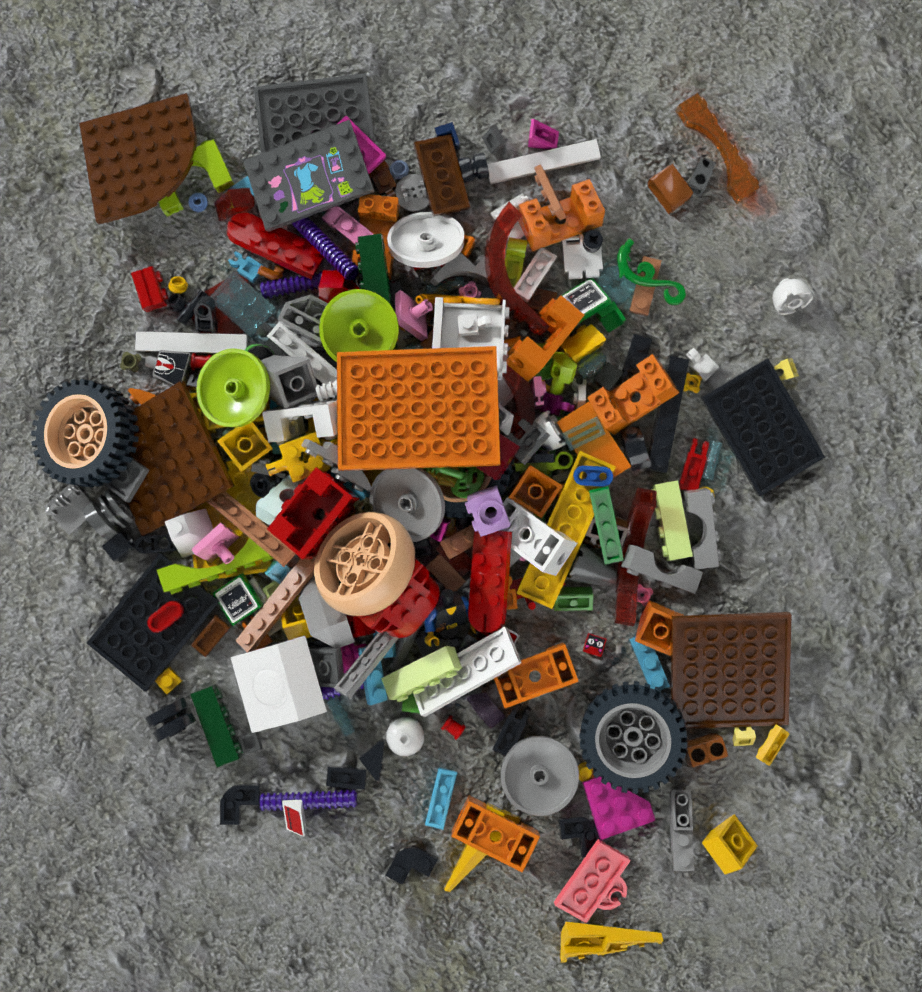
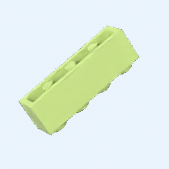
(672, 521)
(422, 673)

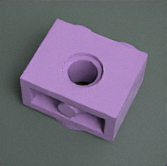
(483, 521)

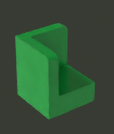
(611, 317)

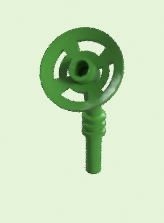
(462, 477)

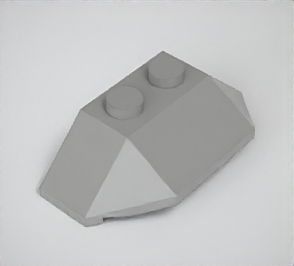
(303, 317)
(322, 620)

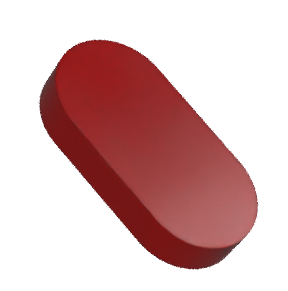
(165, 616)

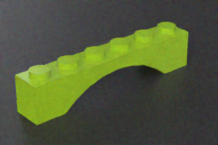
(179, 575)

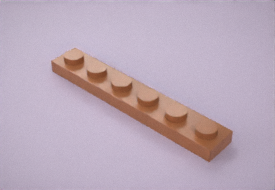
(251, 527)
(276, 604)

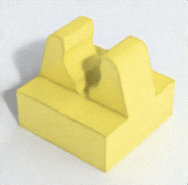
(789, 369)
(743, 738)

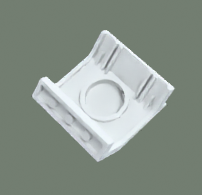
(278, 684)

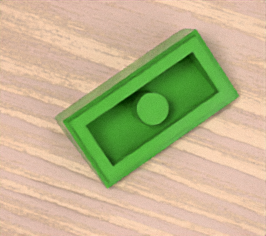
(574, 599)

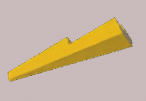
(470, 856)
(585, 939)

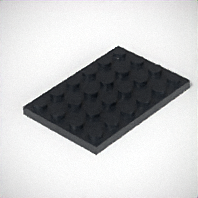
(762, 427)
(129, 642)

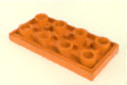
(602, 447)

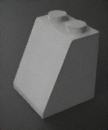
(290, 379)

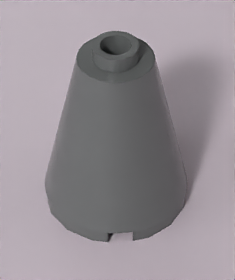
(591, 569)

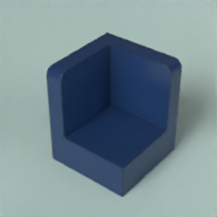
(448, 129)

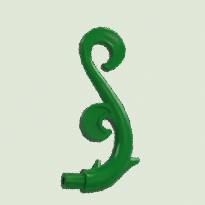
(647, 281)

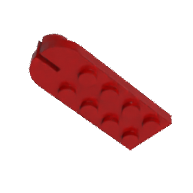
(277, 245)
(489, 580)

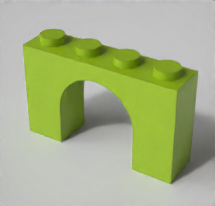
(209, 158)

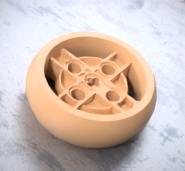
(364, 564)

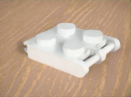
(578, 260)

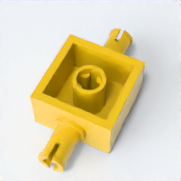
(292, 461)

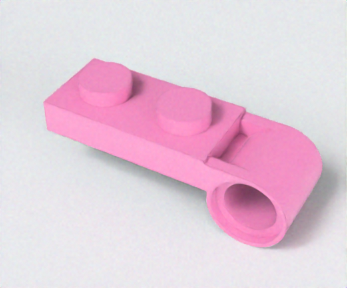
(345, 224)

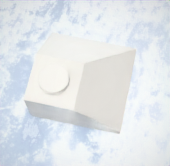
(189, 530)

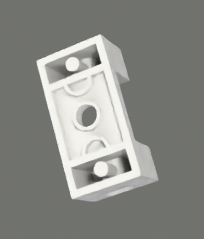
(288, 423)
(545, 546)

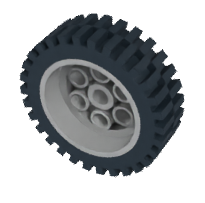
(625, 768)

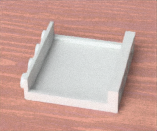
(447, 332)

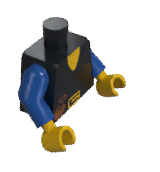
(447, 614)

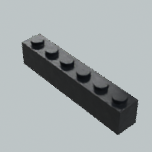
(667, 418)

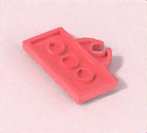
(594, 883)

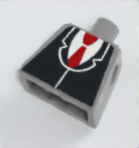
(170, 366)

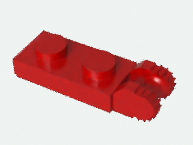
(693, 467)

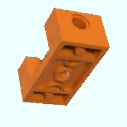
(582, 210)
(378, 216)
(527, 356)
(616, 406)
(555, 673)
(478, 822)

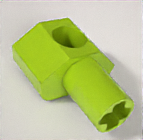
(562, 371)

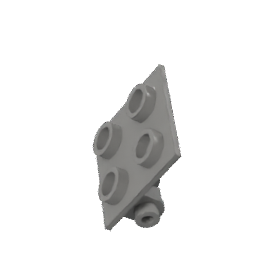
(68, 507)

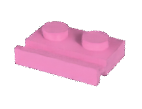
(538, 389)

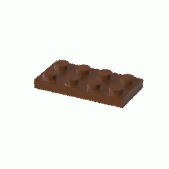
(441, 175)

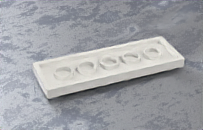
(479, 663)

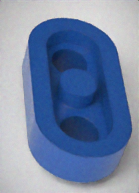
(593, 476)

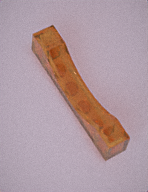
(697, 116)

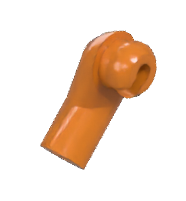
(270, 274)

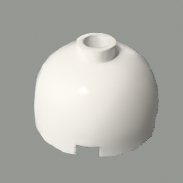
(791, 295)
(549, 424)
(405, 736)

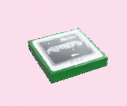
(588, 298)
(238, 599)

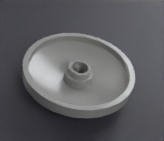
(410, 498)
(539, 775)

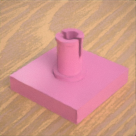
(412, 315)
(216, 544)

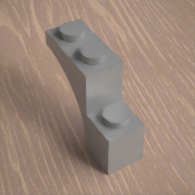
(461, 267)

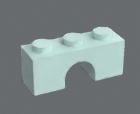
(270, 506)

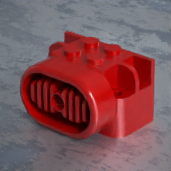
(299, 520)
(410, 608)

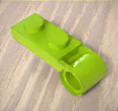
(515, 258)
(545, 467)

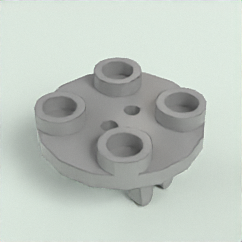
(405, 194)

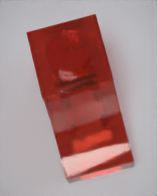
(234, 202)
(461, 563)

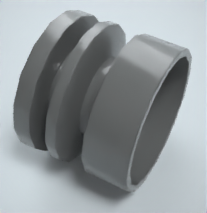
(105, 516)

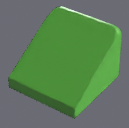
(410, 705)

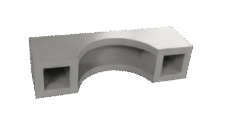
(705, 551)
(642, 561)

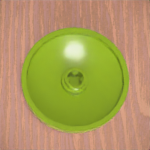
(358, 323)
(233, 388)

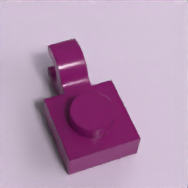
(554, 404)

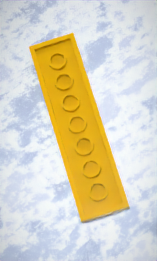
(572, 517)

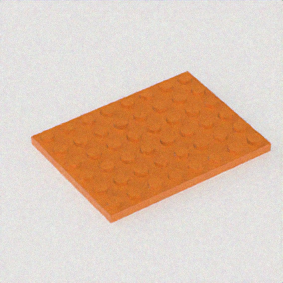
(417, 408)

